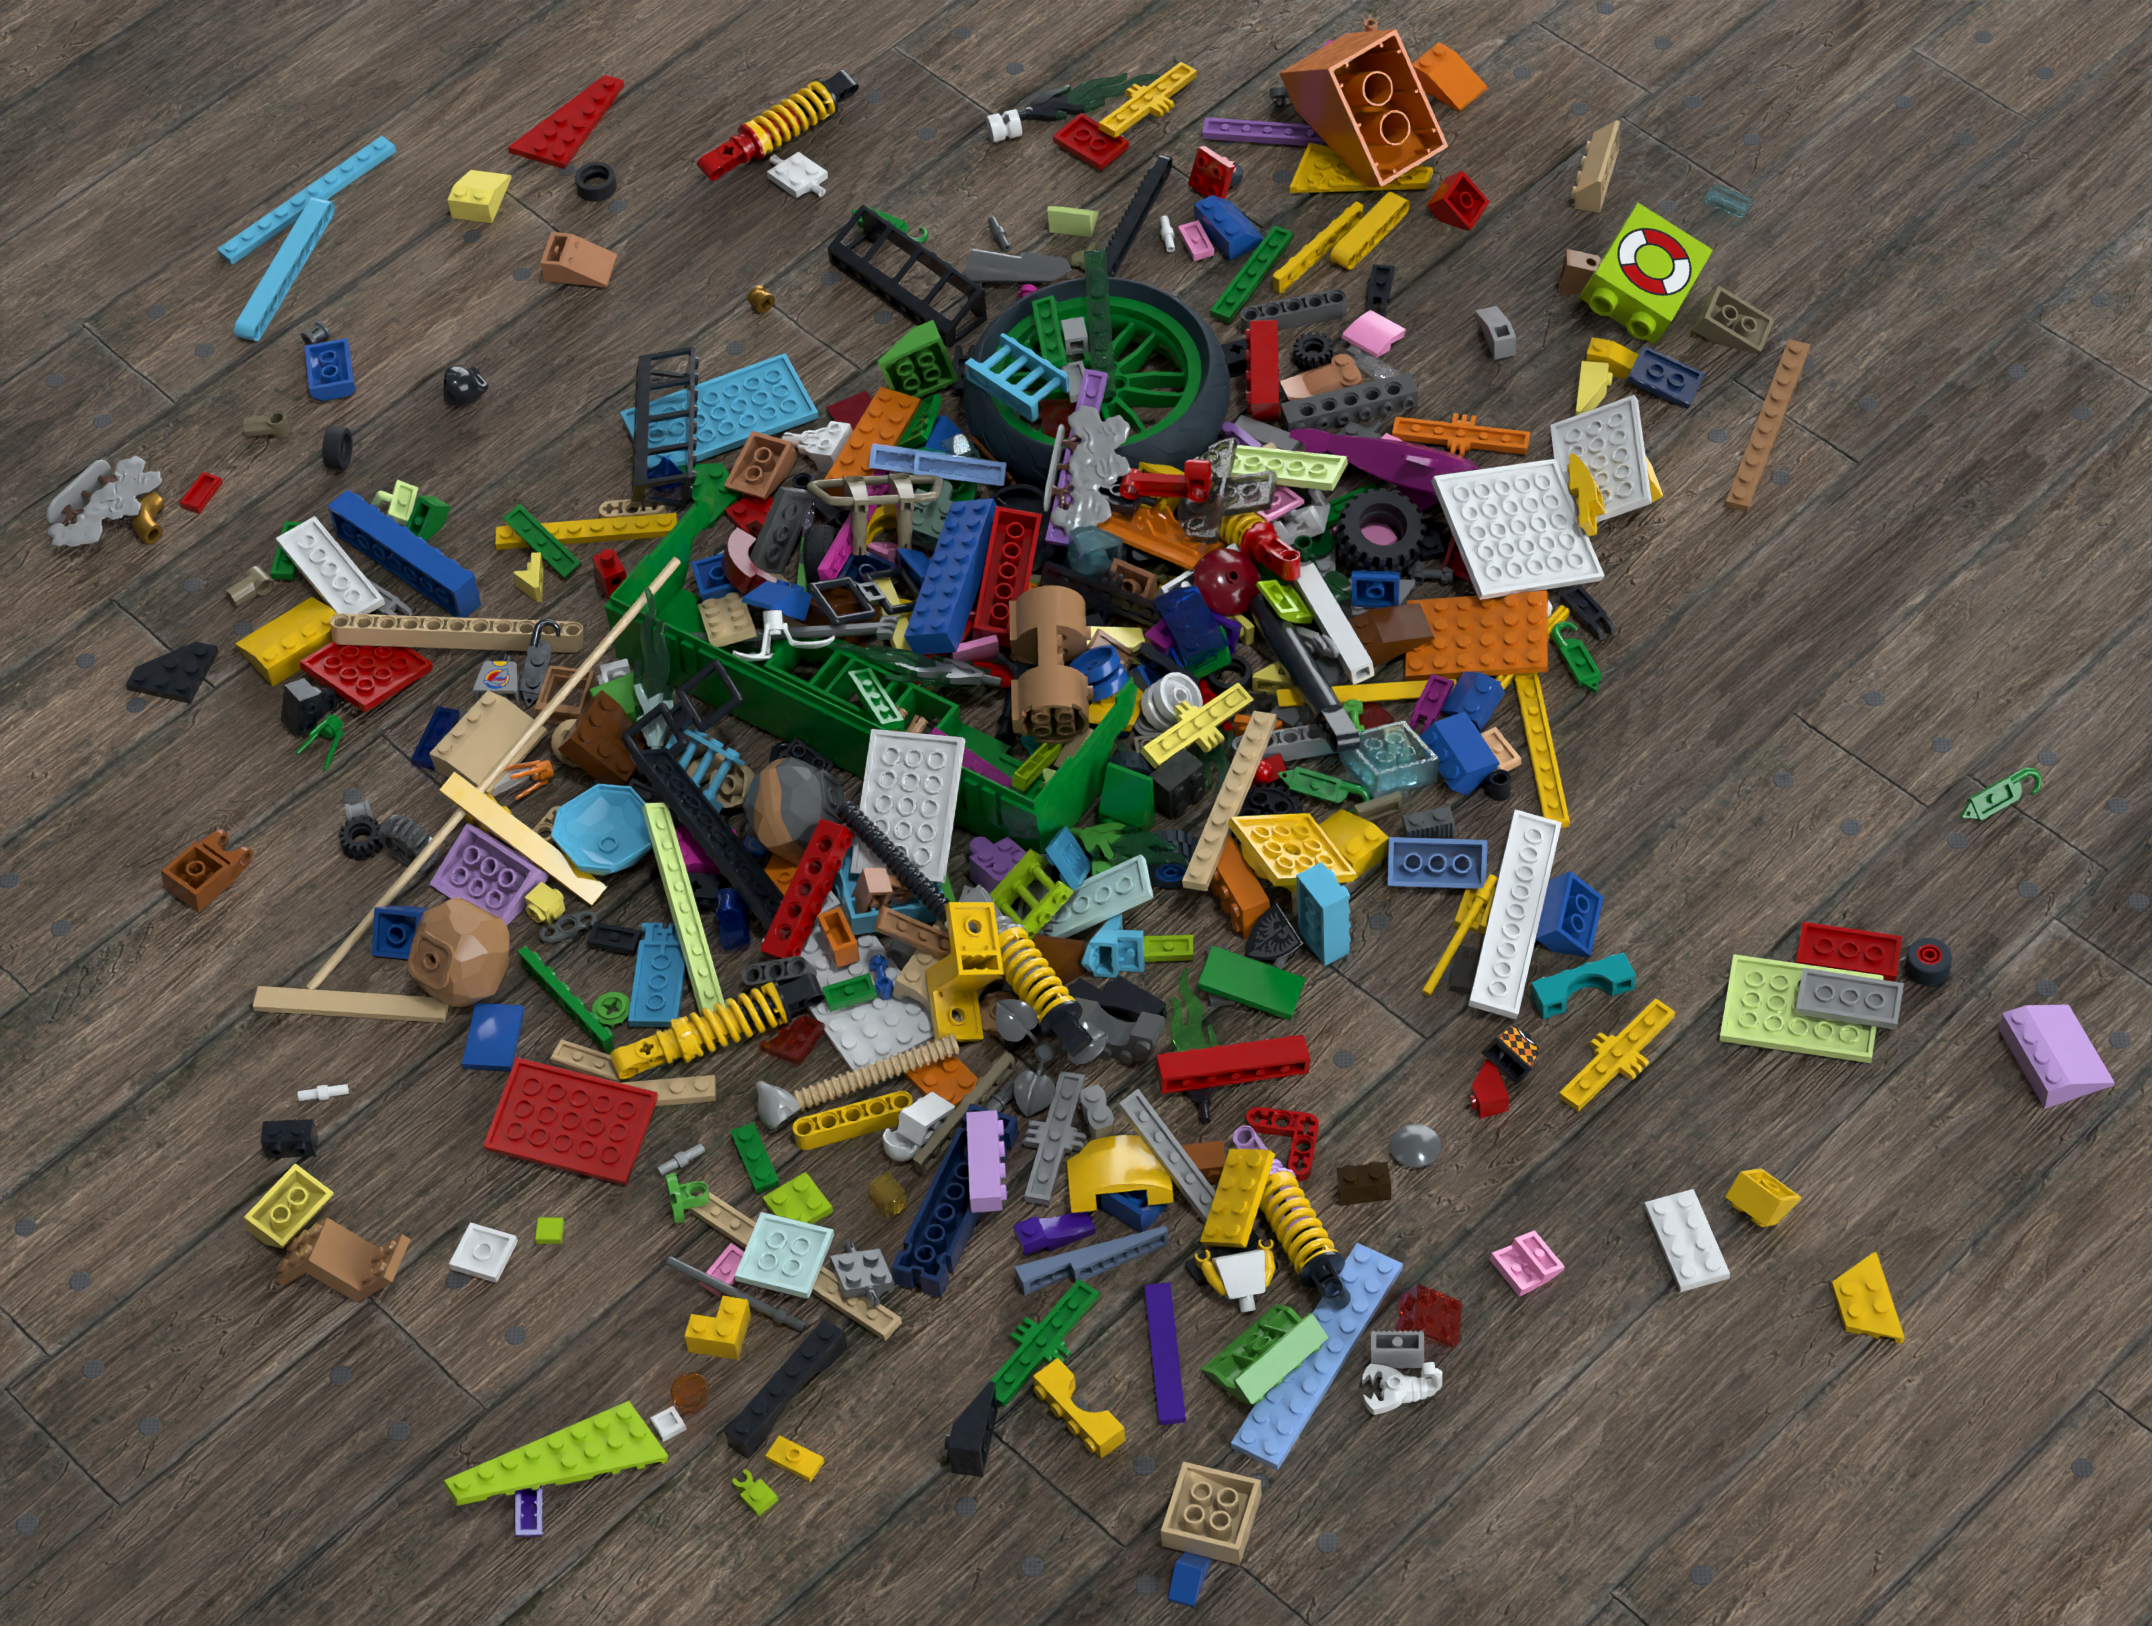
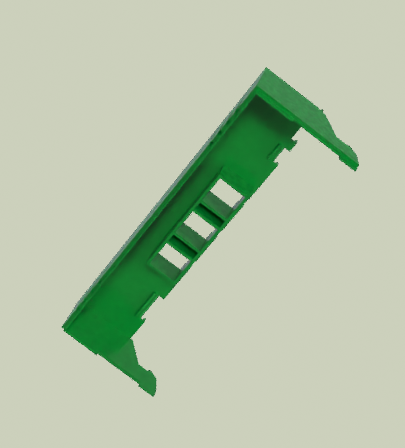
(842, 731)

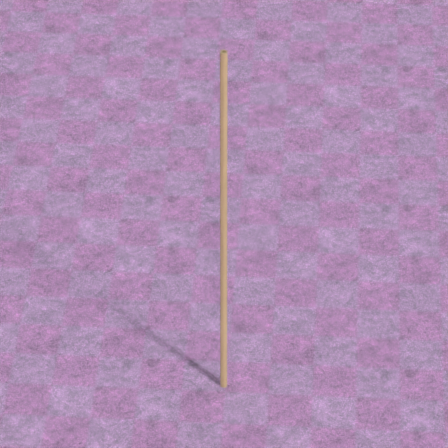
(493, 774)

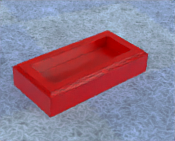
(201, 492)

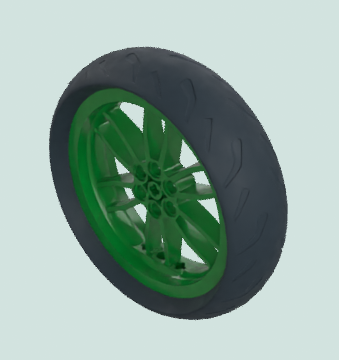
(1137, 315)

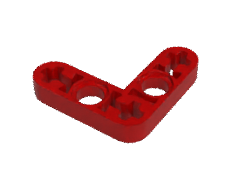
(1295, 1129)

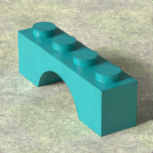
(1610, 974)

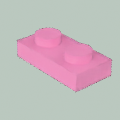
(1196, 240)
(725, 1267)

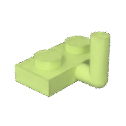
(400, 501)

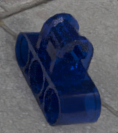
(733, 919)

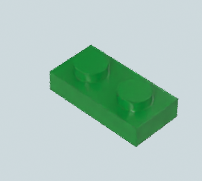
(849, 992)

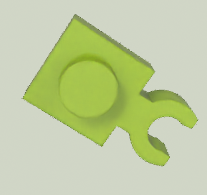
(755, 1495)

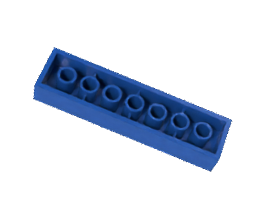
(404, 554)
(952, 578)

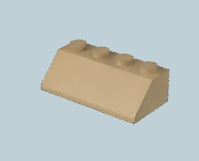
(1597, 168)

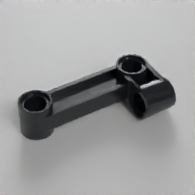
(832, 515)

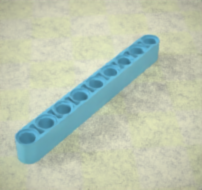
(284, 269)

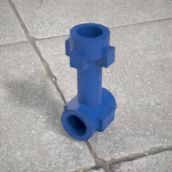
(884, 986)

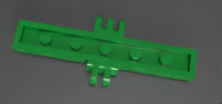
(1042, 1341)

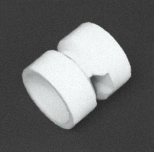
(1004, 125)

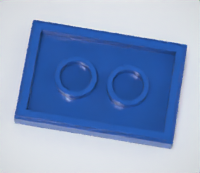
(493, 1037)

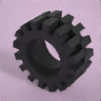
(1312, 342)
(356, 828)

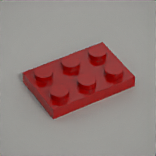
(1089, 143)

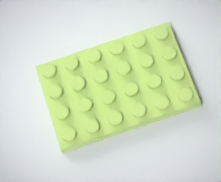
(1763, 1013)

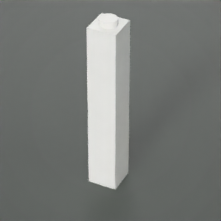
(1334, 624)

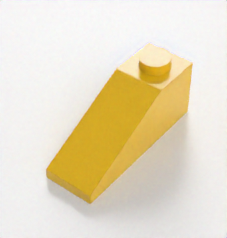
(1619, 357)

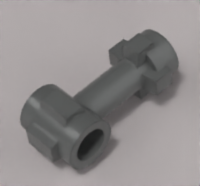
(1419, 573)

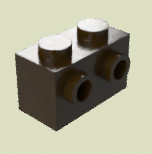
(1363, 1183)

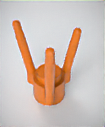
(538, 770)

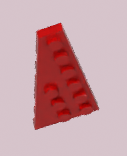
(565, 131)

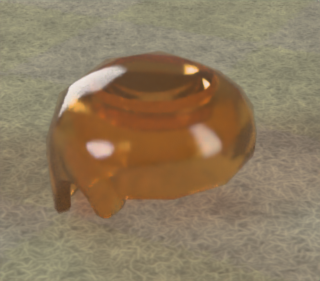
(690, 1391)

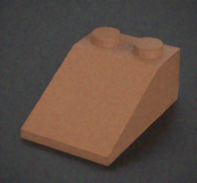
(761, 465)

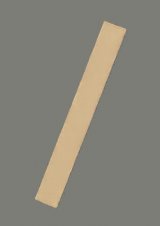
(350, 1004)

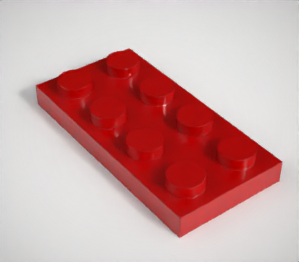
(1849, 949)

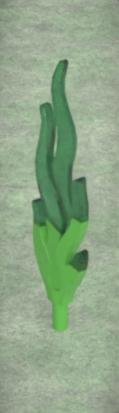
(1123, 840)

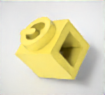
(544, 904)

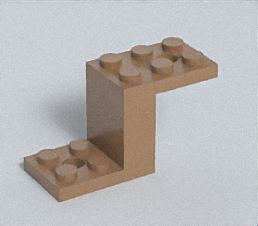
(342, 1260)

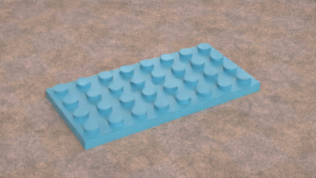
(754, 398)

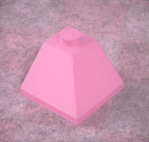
(1283, 503)

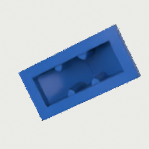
(1188, 1579)

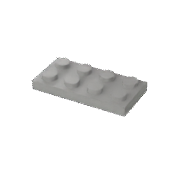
(1849, 998)

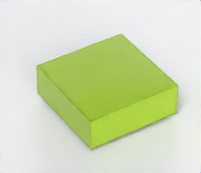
(549, 1230)

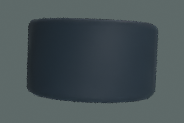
(1928, 961)

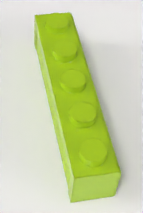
(1034, 765)

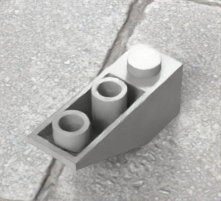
(1497, 332)

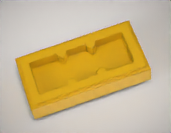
(794, 1458)

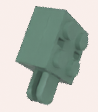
(930, 518)

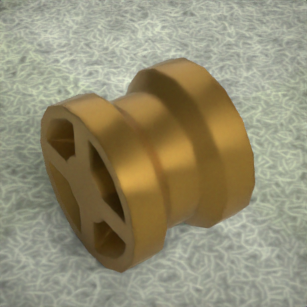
(760, 299)

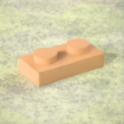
(1502, 749)

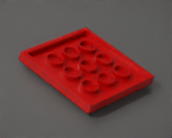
(364, 672)

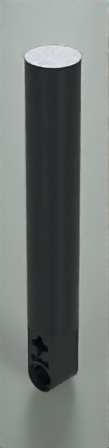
(1305, 676)

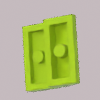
(1285, 602)

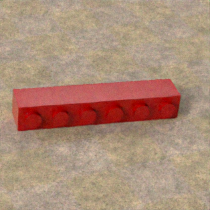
(1232, 1064)

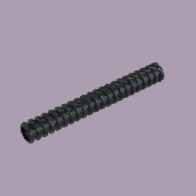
(893, 859)

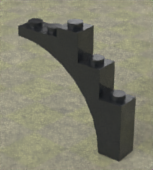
(1118, 999)

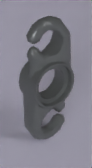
(560, 934)

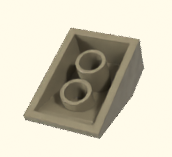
(1732, 322)

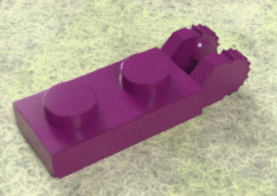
(1431, 701)

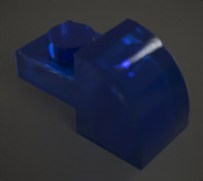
(663, 469)

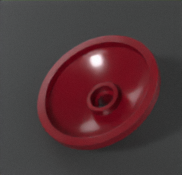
(1219, 591)

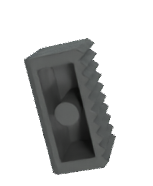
(1429, 824)

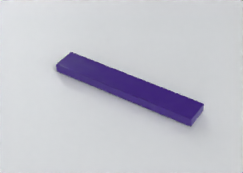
(1165, 1354)

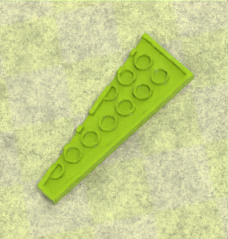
(576, 1453)

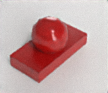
(1268, 770)

